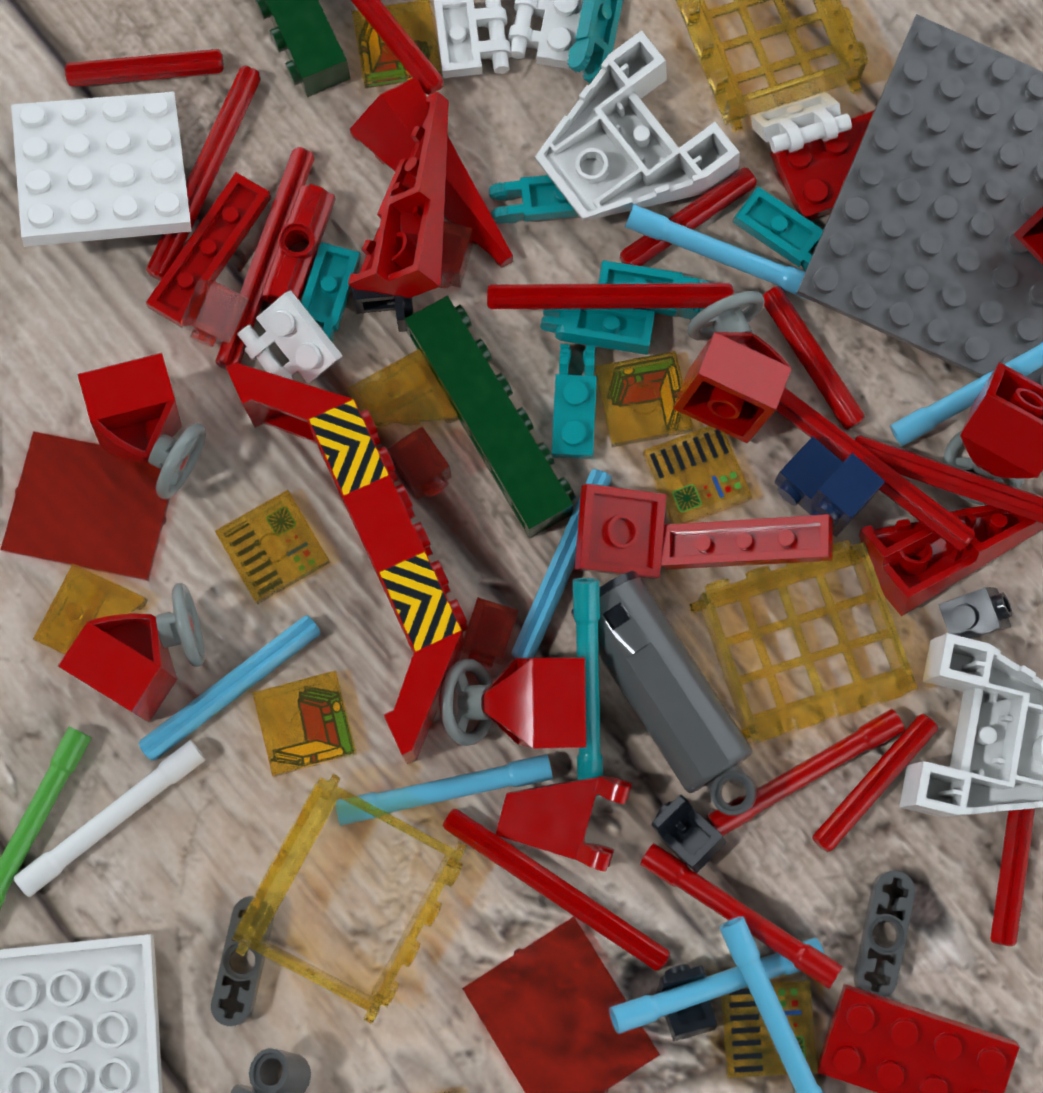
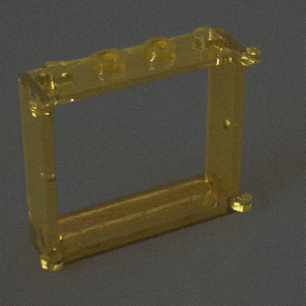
(288, 863)

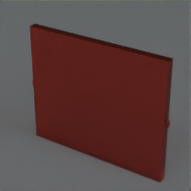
(86, 508)
(554, 1017)

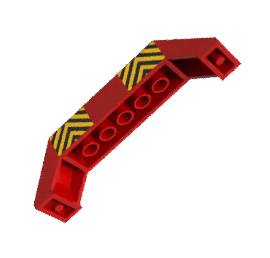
(385, 528)

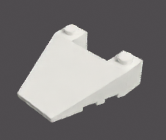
(618, 153)
(996, 739)

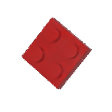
(620, 531)

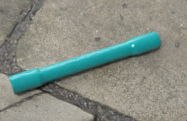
(586, 615)

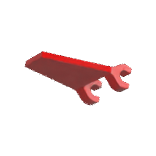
(559, 816)

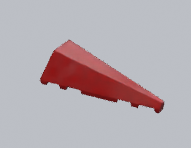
(387, 132)
(409, 241)
(919, 564)

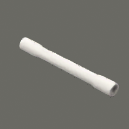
(53, 862)

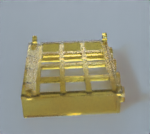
(724, 84)
(822, 705)

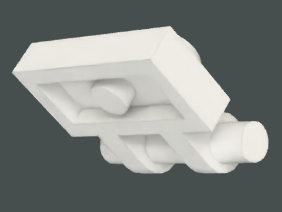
(556, 34)
(459, 41)
(801, 122)
(296, 335)

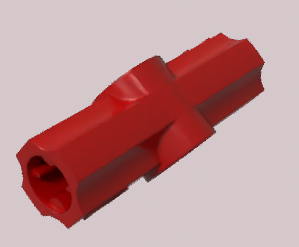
(304, 225)

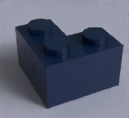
(827, 484)

